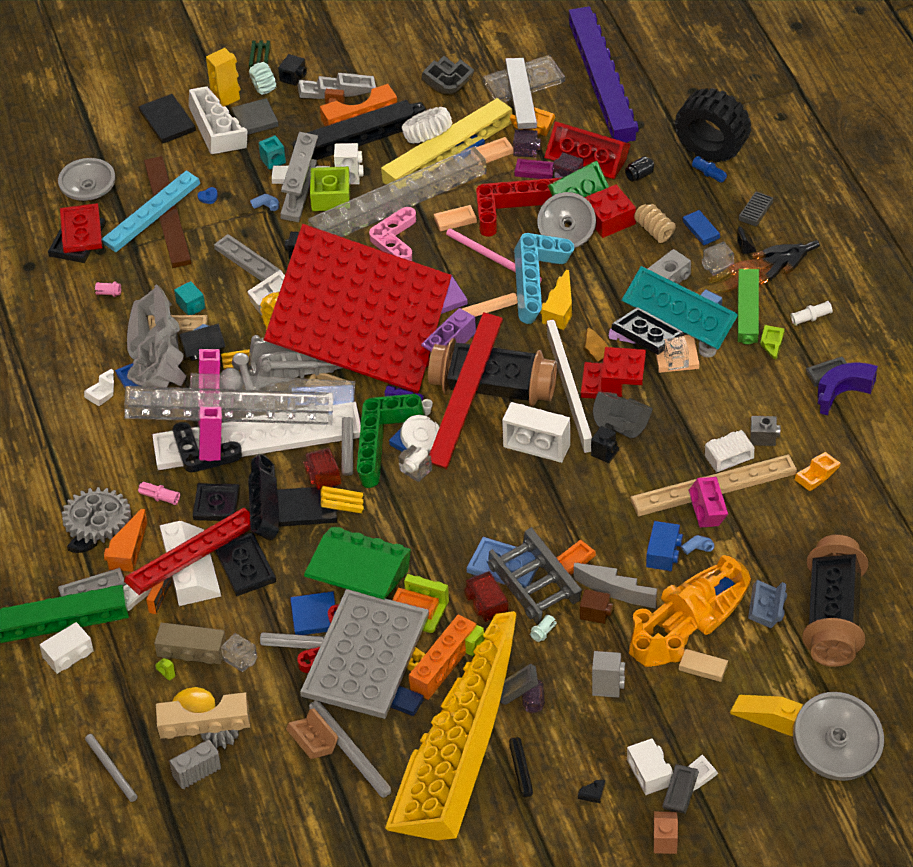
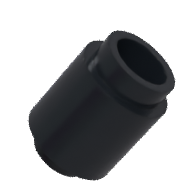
(639, 169)

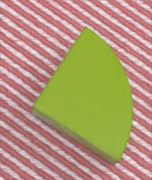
(166, 668)

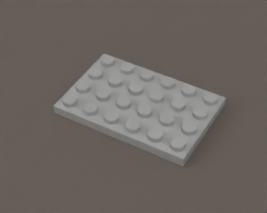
(365, 653)

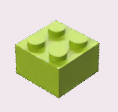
(329, 187)

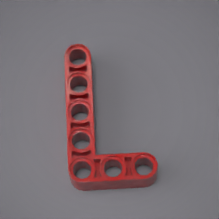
(508, 195)

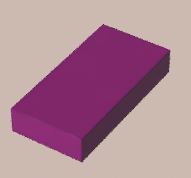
(534, 169)

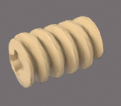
(655, 222)

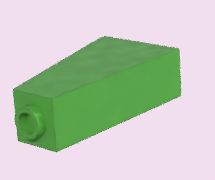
(748, 306)

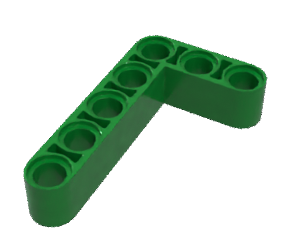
(375, 414)

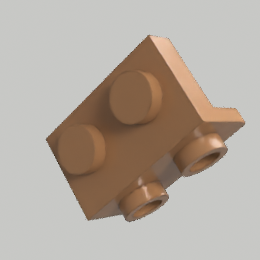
(313, 735)

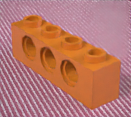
(441, 657)

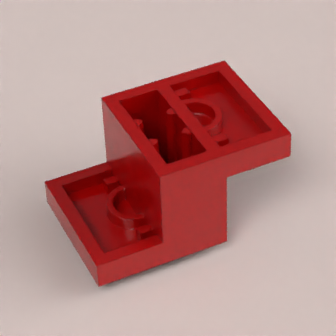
(618, 368)

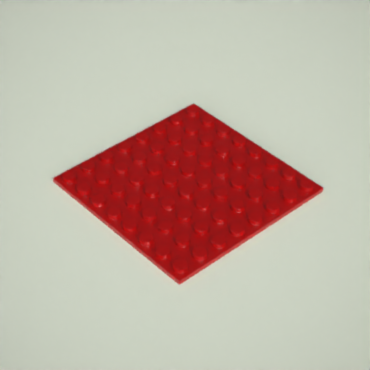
(358, 308)

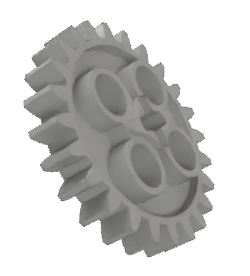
(96, 515)

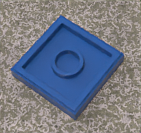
(311, 612)

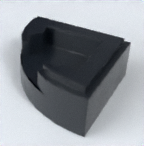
(80, 546)
(592, 792)

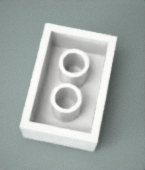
(536, 432)

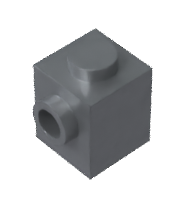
(764, 430)

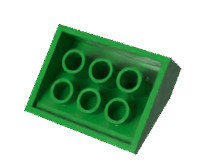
(358, 563)

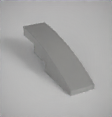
(350, 83)
(619, 587)

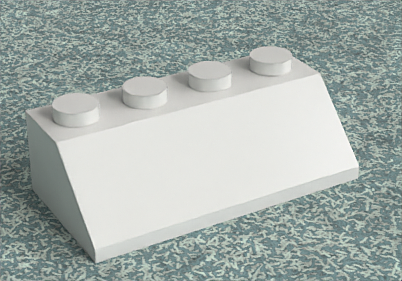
(197, 580)

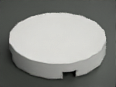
(419, 431)

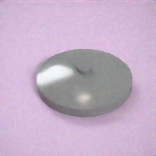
(838, 736)

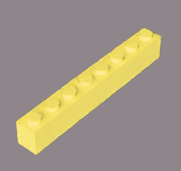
(482, 122)

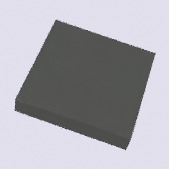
(255, 116)

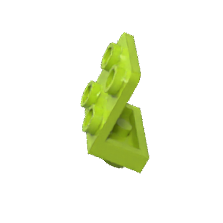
(432, 589)

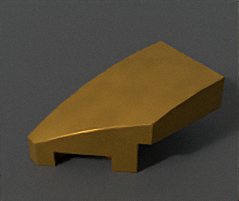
(594, 346)

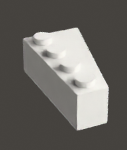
(215, 123)

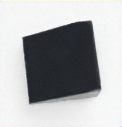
(745, 241)

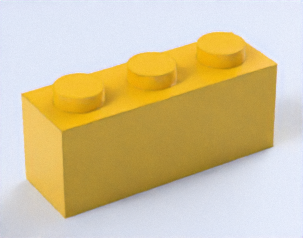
(223, 76)

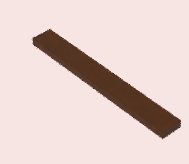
(170, 219)

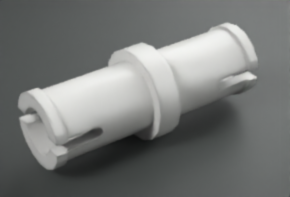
(811, 313)

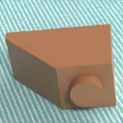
(665, 832)

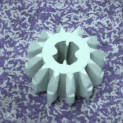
(262, 78)

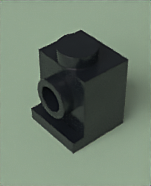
(604, 444)

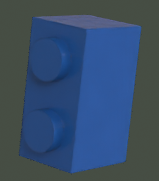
(663, 546)

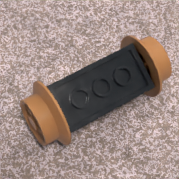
(506, 374)
(835, 601)

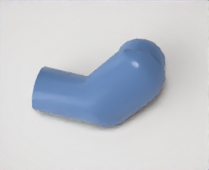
(266, 200)
(698, 542)

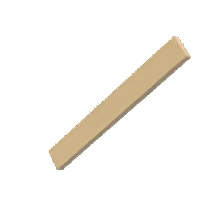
(728, 482)

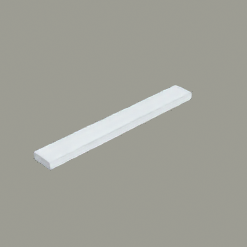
(569, 386)

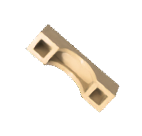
(229, 714)

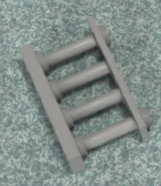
(298, 177)

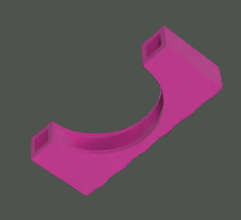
(210, 417)

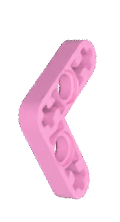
(382, 234)

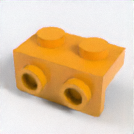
(544, 121)

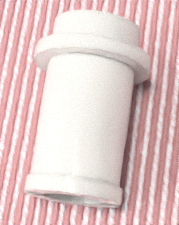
(411, 464)

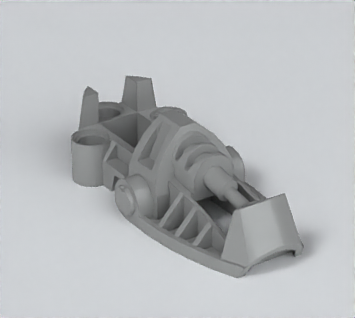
(157, 349)

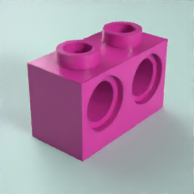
(708, 502)

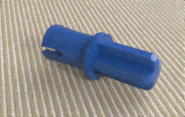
(709, 169)

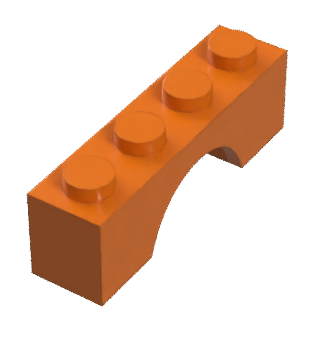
(337, 112)

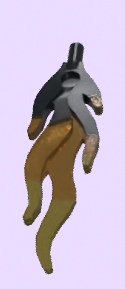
(768, 262)

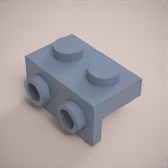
(767, 603)

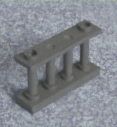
(543, 558)

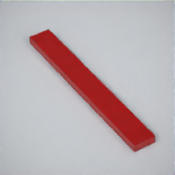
(465, 390)
(189, 552)

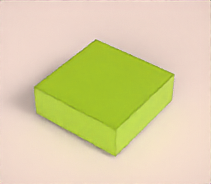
(474, 639)

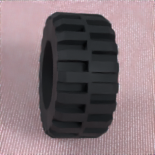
(721, 111)

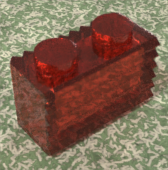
(322, 469)
(486, 596)

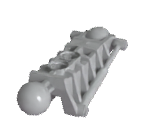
(276, 361)

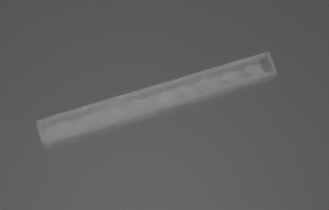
(401, 193)
(235, 405)

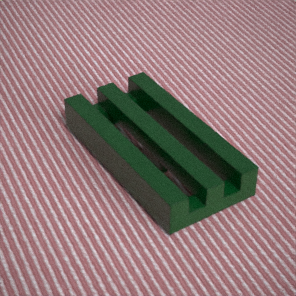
(260, 46)

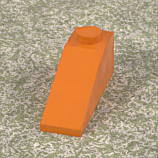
(126, 544)

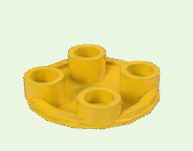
(196, 700)

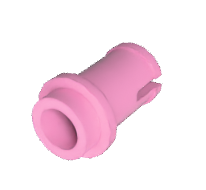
(108, 289)

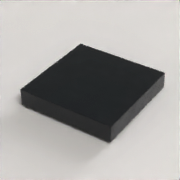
(215, 501)

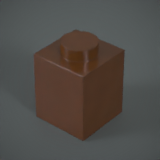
(595, 606)

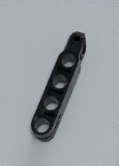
(263, 498)

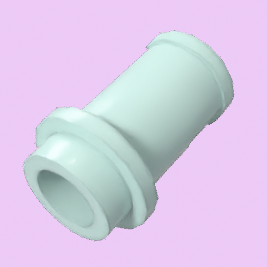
(540, 632)

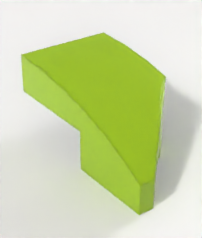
(772, 340)

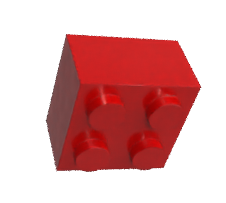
(612, 210)

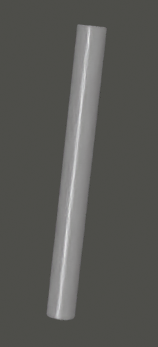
(111, 768)

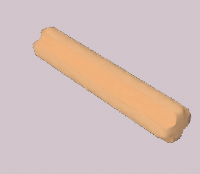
(492, 305)

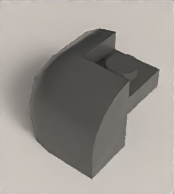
(446, 76)
(621, 414)

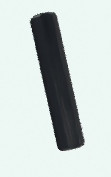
(521, 767)

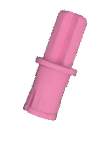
(159, 493)

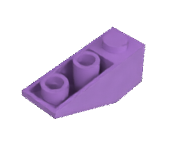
(458, 326)

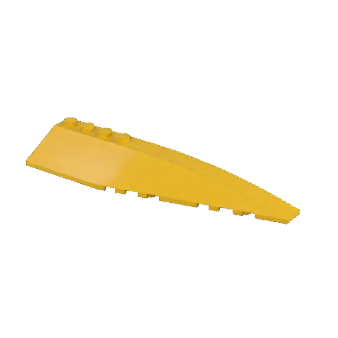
(450, 756)

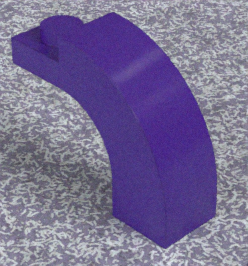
(845, 378)

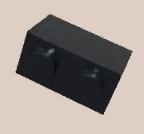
(203, 338)

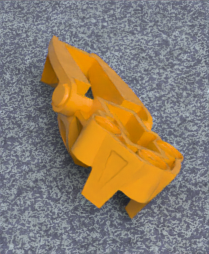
(686, 609)

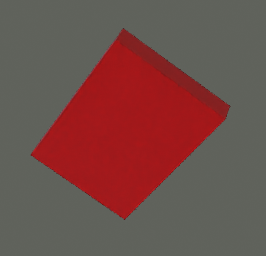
(80, 228)

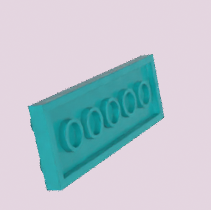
(680, 307)

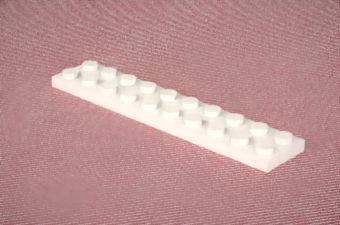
(262, 437)

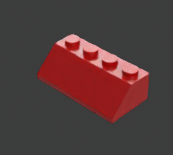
(589, 146)

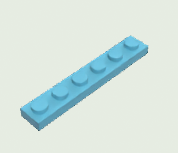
(150, 211)

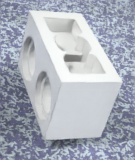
(349, 156)
(268, 286)

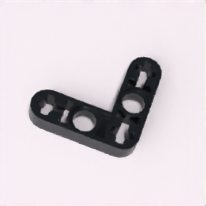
(193, 453)

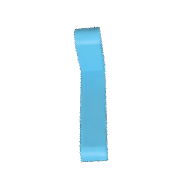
(528, 253)

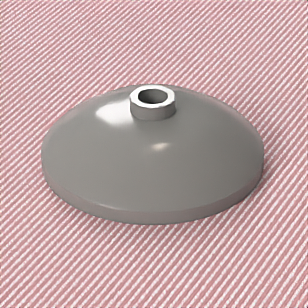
(86, 179)
(567, 208)

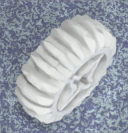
(427, 125)

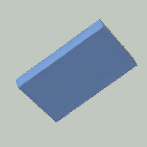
(479, 560)

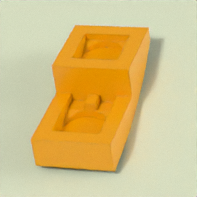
(819, 470)

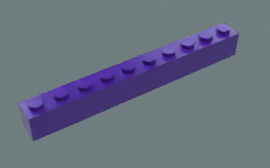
(602, 74)

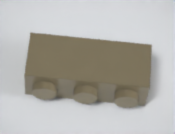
(190, 643)

